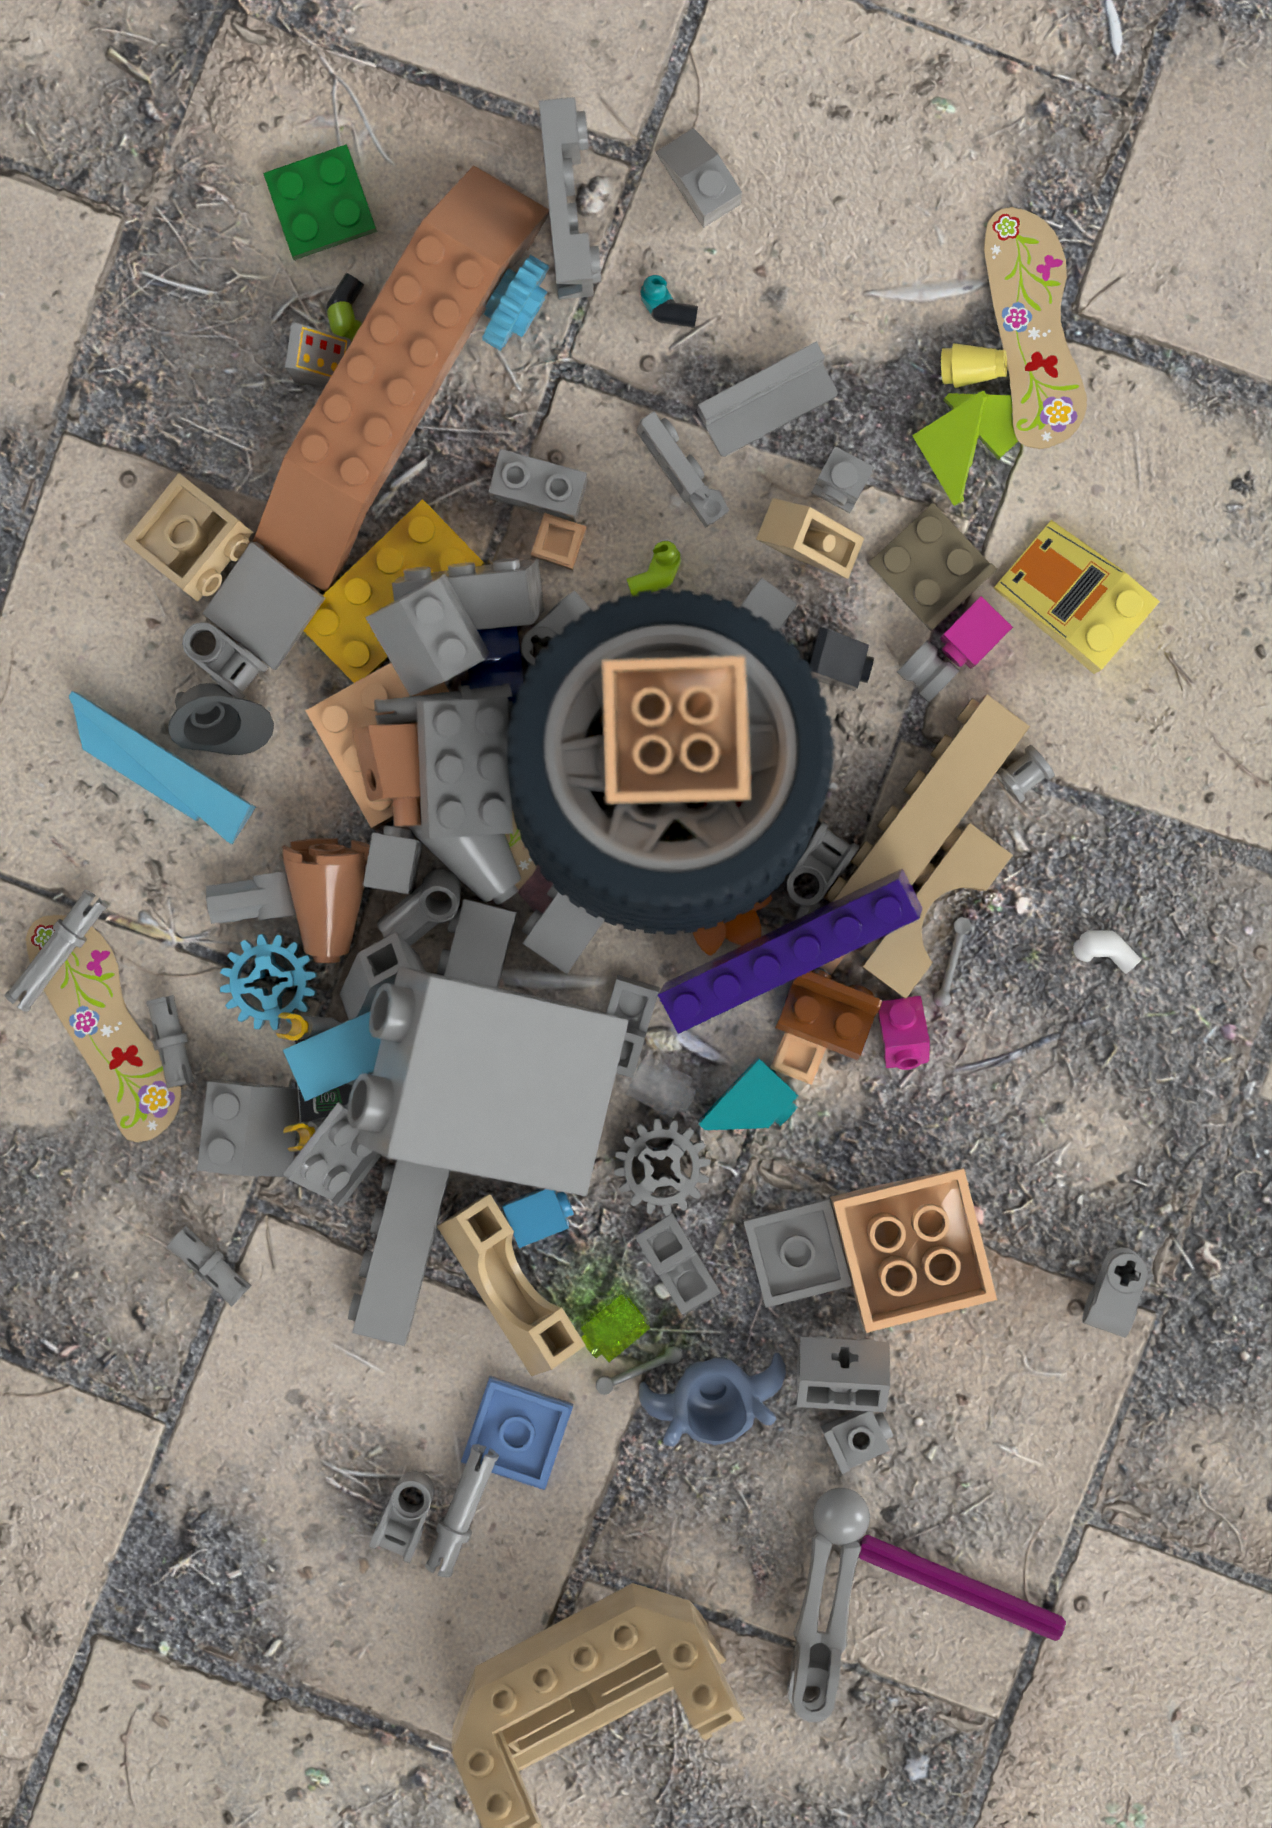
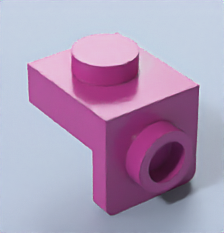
(904, 1033)

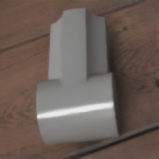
(263, 897)
(420, 911)

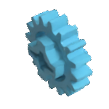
(515, 302)
(265, 960)

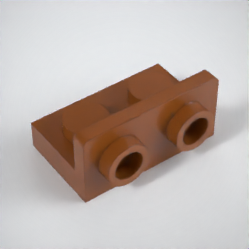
(829, 1013)

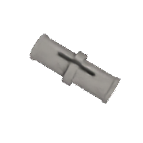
(170, 1041)
(208, 1266)

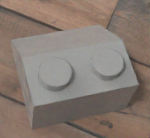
(428, 635)
(246, 1128)

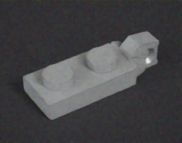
(682, 471)

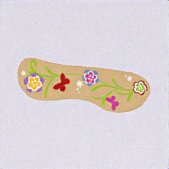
(1027, 290)
(93, 1011)

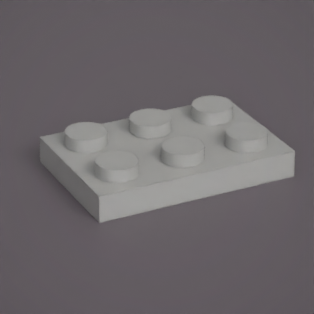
(464, 767)

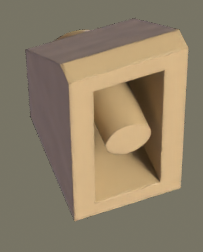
(810, 537)

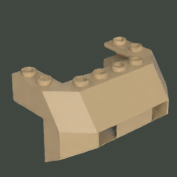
(576, 1683)

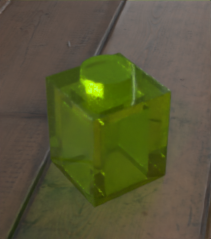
(613, 1327)

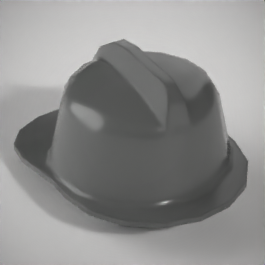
(218, 722)

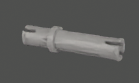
(406, 708)
(67, 935)
(454, 1528)

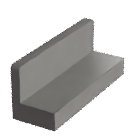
(767, 400)

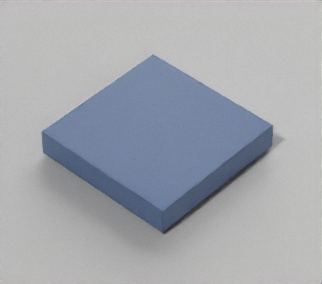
(522, 1429)

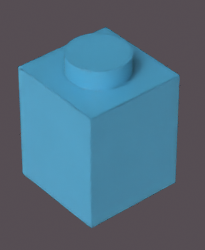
(538, 1215)

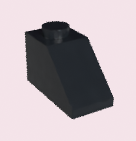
(839, 660)

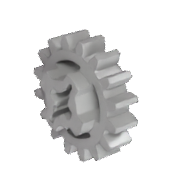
(649, 1182)

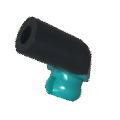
(662, 305)

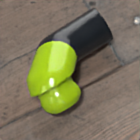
(340, 308)

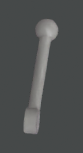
(961, 927)
(605, 1384)

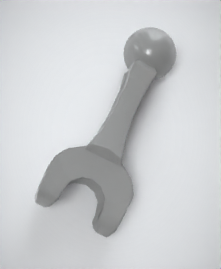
(841, 1520)

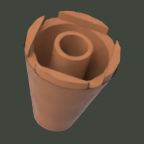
(326, 893)

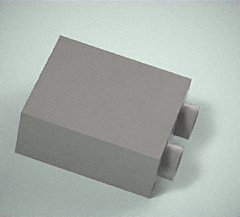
(487, 1081)

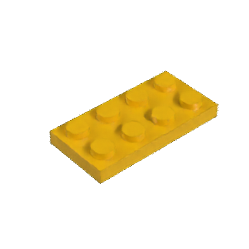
(341, 621)

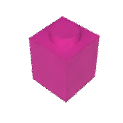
(974, 634)

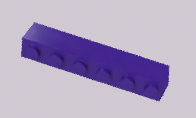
(790, 951)

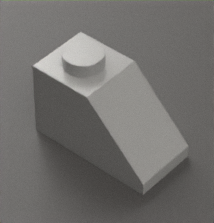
(700, 177)

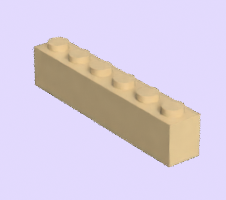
(938, 797)

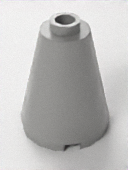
(479, 862)

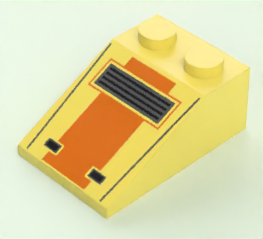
(1076, 596)

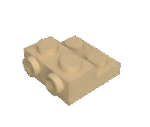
(189, 538)

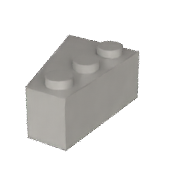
(492, 594)

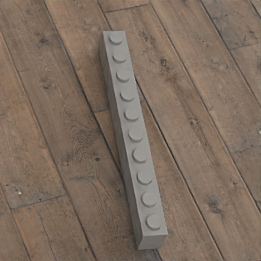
(417, 1190)

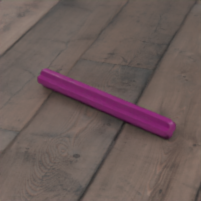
(962, 1588)

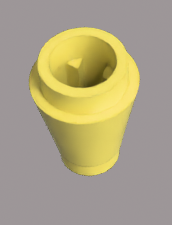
(972, 364)

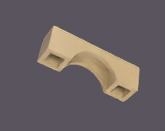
(968, 862)
(532, 1324)

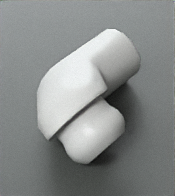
(1106, 944)

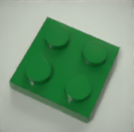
(320, 202)

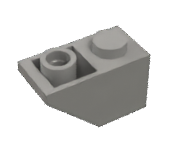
(374, 968)

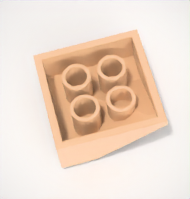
(353, 709)
(676, 730)
(913, 1249)

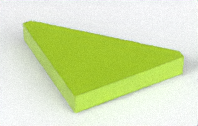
(996, 423)
(951, 445)

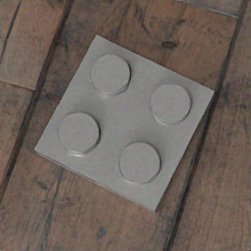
(797, 1252)

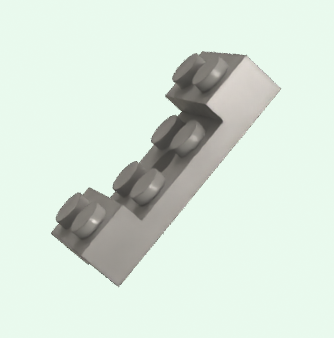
(563, 138)

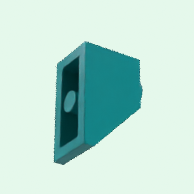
(752, 1101)

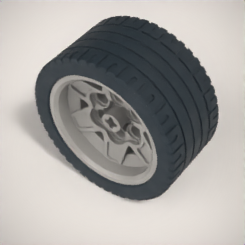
(619, 864)

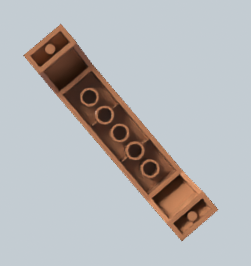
(393, 373)

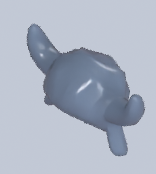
(715, 1401)

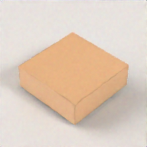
(558, 541)
(798, 1058)

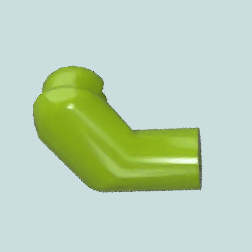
(660, 572)

